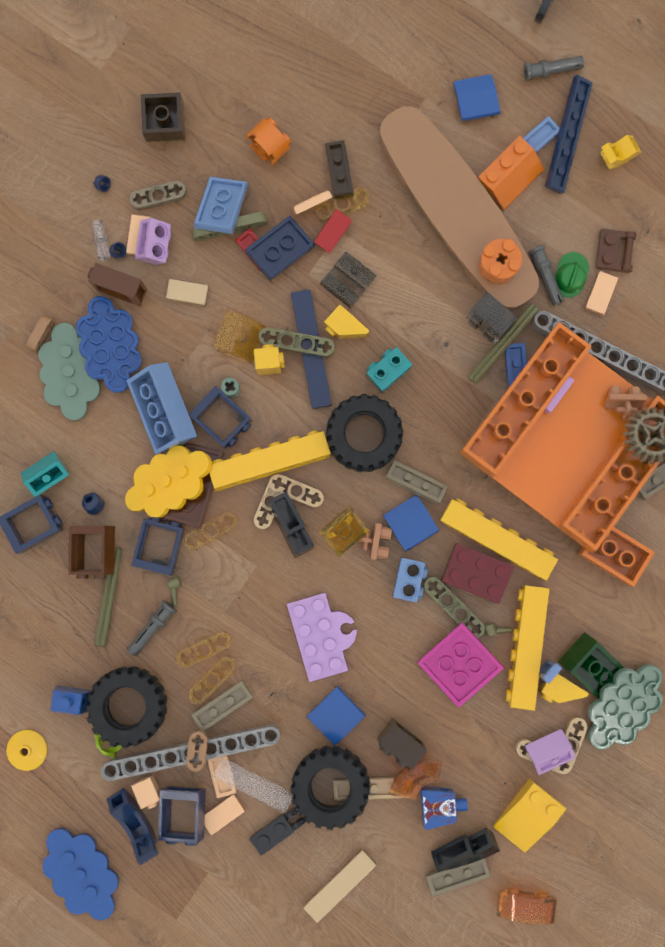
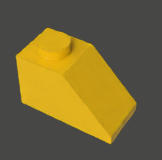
(344, 325)
(561, 690)

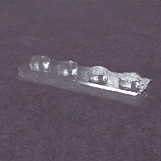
(253, 785)

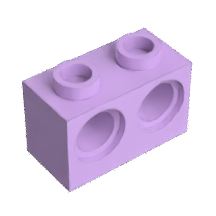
(149, 240)

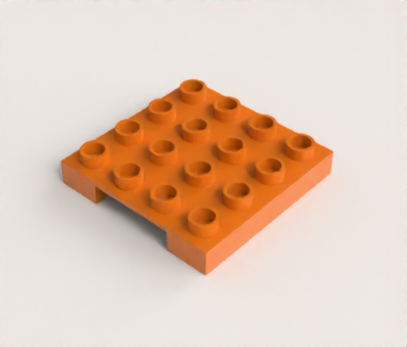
(575, 458)

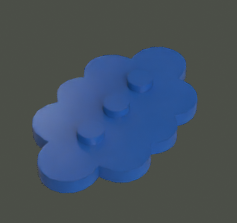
(108, 344)
(80, 873)

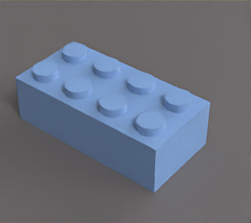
(161, 407)

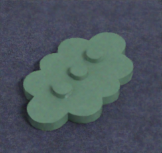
(65, 373)
(625, 706)

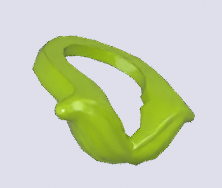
(108, 751)

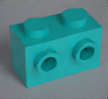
(388, 369)
(44, 474)

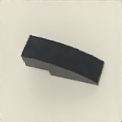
(291, 524)
(465, 850)

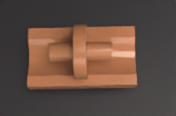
(625, 403)
(376, 550)

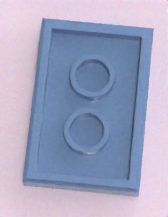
(221, 205)

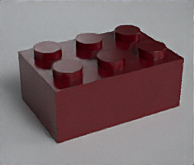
(477, 573)

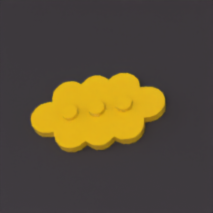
(168, 481)

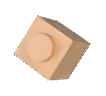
(147, 792)

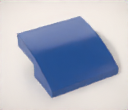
(476, 97)
(411, 523)
(336, 715)

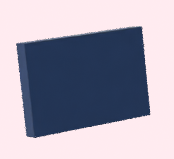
(279, 248)

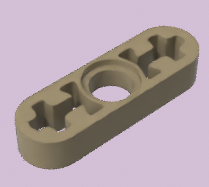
(151, 190)

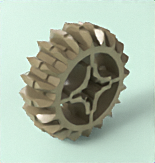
(637, 426)

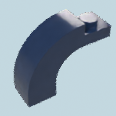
(135, 823)

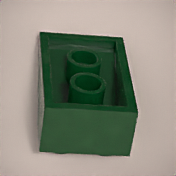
(590, 664)

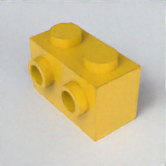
(268, 360)

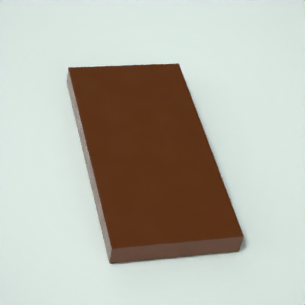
(194, 510)

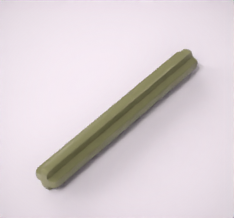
(503, 343)
(107, 603)

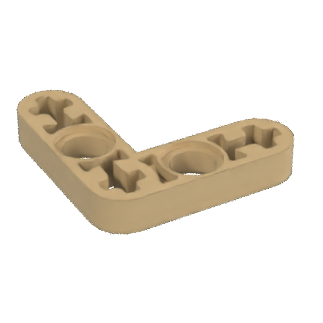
(271, 491)
(569, 728)

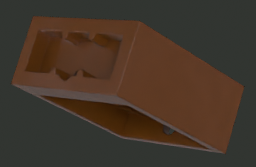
(117, 284)
(76, 551)

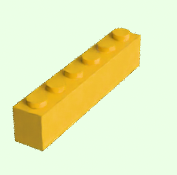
(269, 461)
(499, 540)
(527, 648)

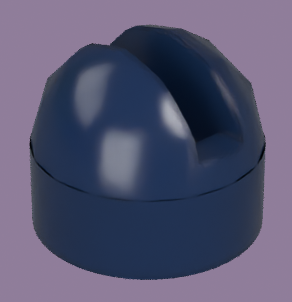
(106, 185)
(118, 246)

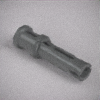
(545, 68)
(543, 266)
(157, 621)

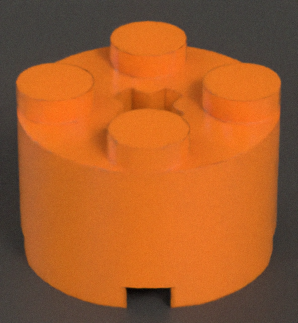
(268, 141)
(506, 251)

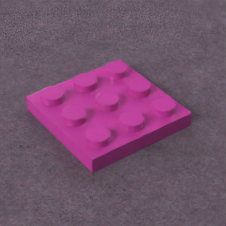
(460, 664)

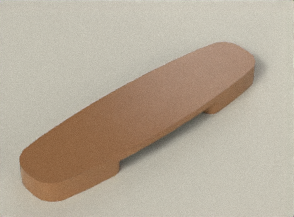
(453, 200)

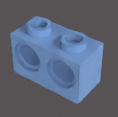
(404, 578)

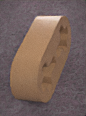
(40, 333)
(192, 750)

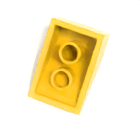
(529, 816)

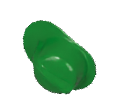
(572, 274)

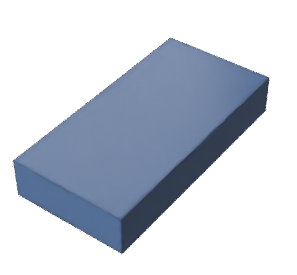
(542, 134)
(549, 671)

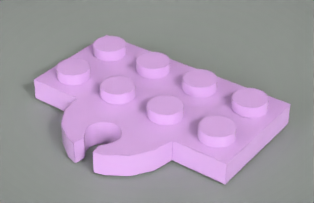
(320, 636)

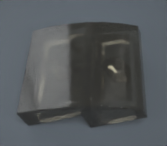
(348, 279)

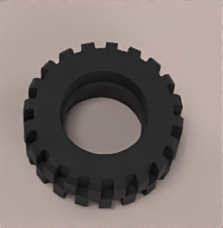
(359, 406)
(100, 714)
(323, 814)

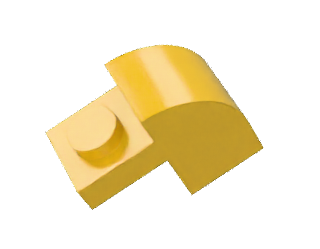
(620, 151)

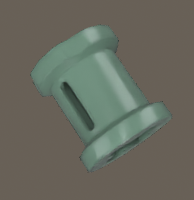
(230, 381)

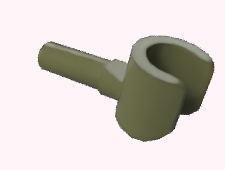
(173, 584)
(491, 630)

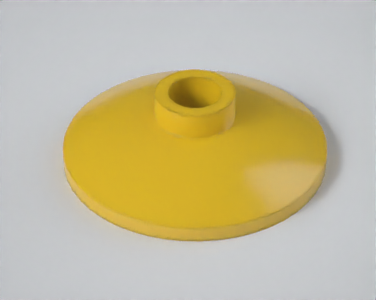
(36, 747)

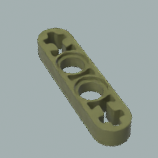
(243, 223)
(297, 340)
(454, 606)

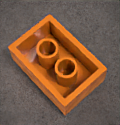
(620, 557)

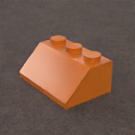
(511, 172)

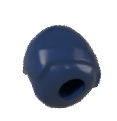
(93, 503)

